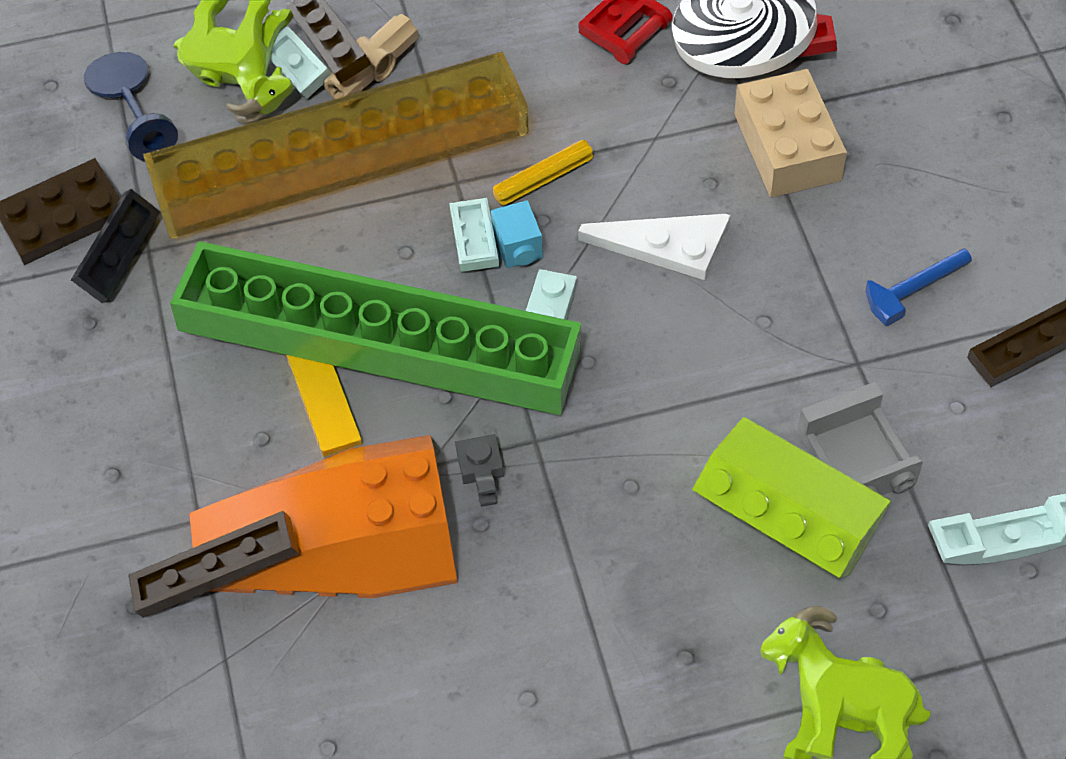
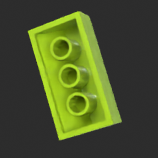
(792, 497)

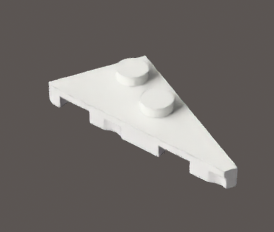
(673, 243)

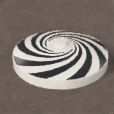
(742, 35)

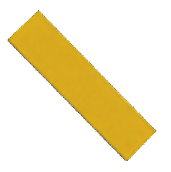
(325, 405)

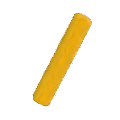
(542, 172)

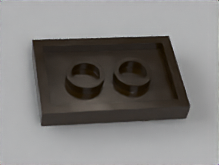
(58, 211)

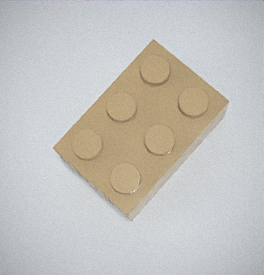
(789, 133)

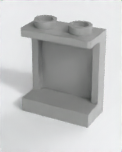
(859, 440)

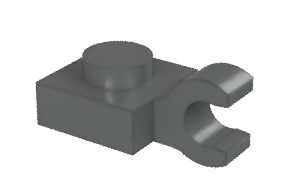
(480, 463)

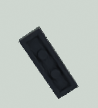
(115, 246)

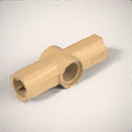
(382, 53)

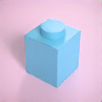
(517, 234)

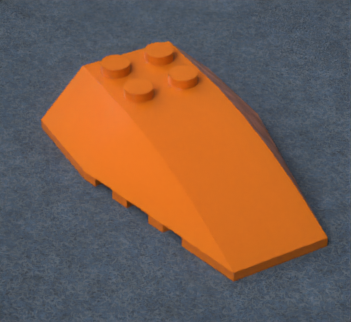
(359, 521)

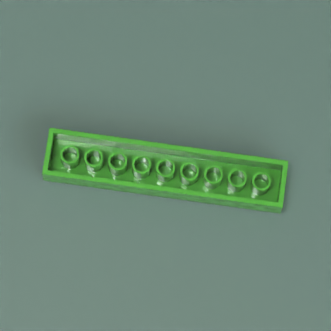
(378, 327)

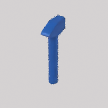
(886, 302)

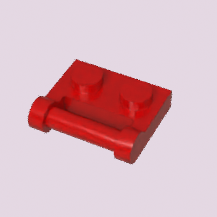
(614, 17)

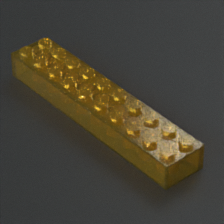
(336, 144)

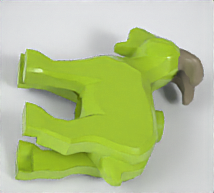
(238, 56)
(842, 691)

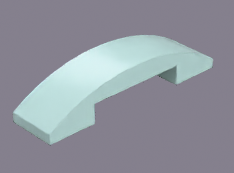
(1001, 536)

